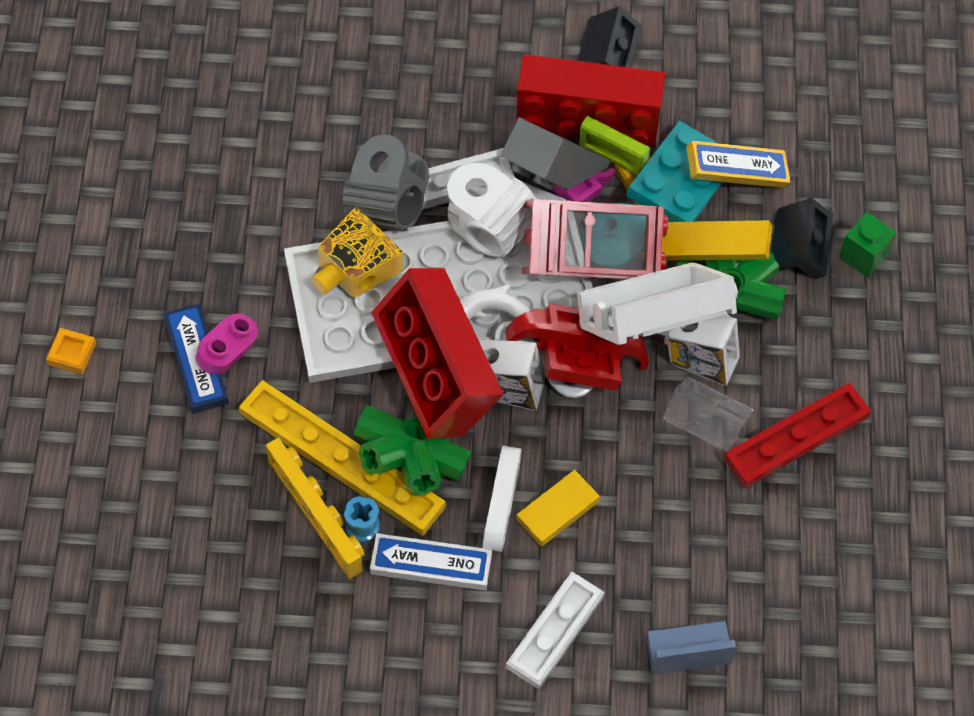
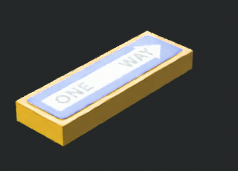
(738, 164)

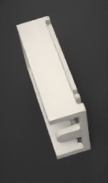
(656, 302)

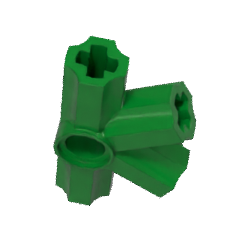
(750, 279)
(405, 445)

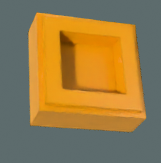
(71, 351)

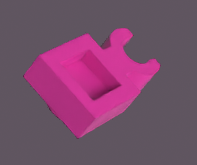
(587, 189)

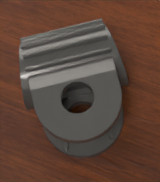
(392, 194)

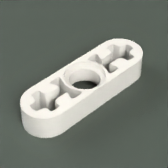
(502, 498)

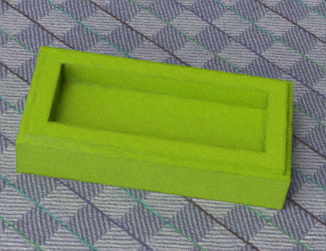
(613, 145)

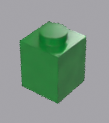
(867, 244)

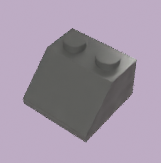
(550, 157)

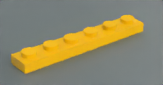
(338, 456)

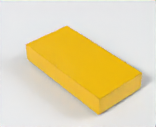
(558, 508)

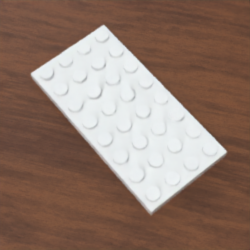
(340, 330)

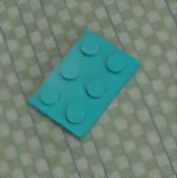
(668, 179)

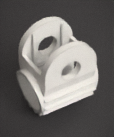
(491, 216)

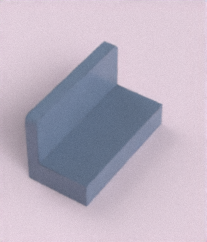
(690, 647)

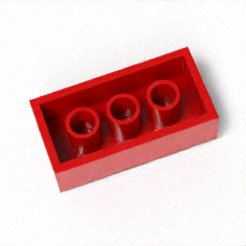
(564, 92)
(436, 353)

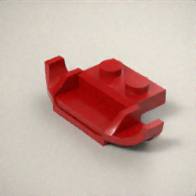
(572, 352)

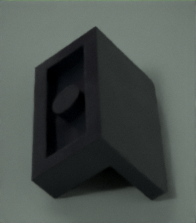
(610, 38)
(803, 237)

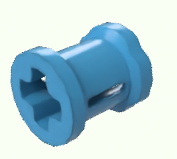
(366, 510)

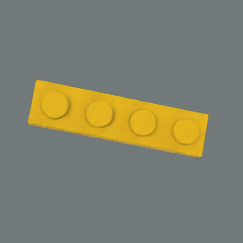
(324, 519)

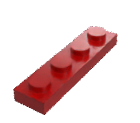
(797, 435)

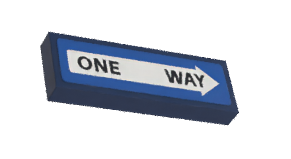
(186, 331)

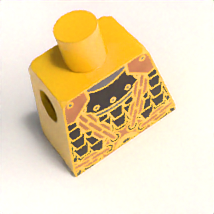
(357, 257)

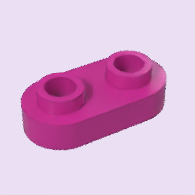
(228, 341)

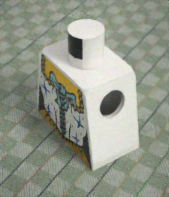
(704, 348)
(517, 371)

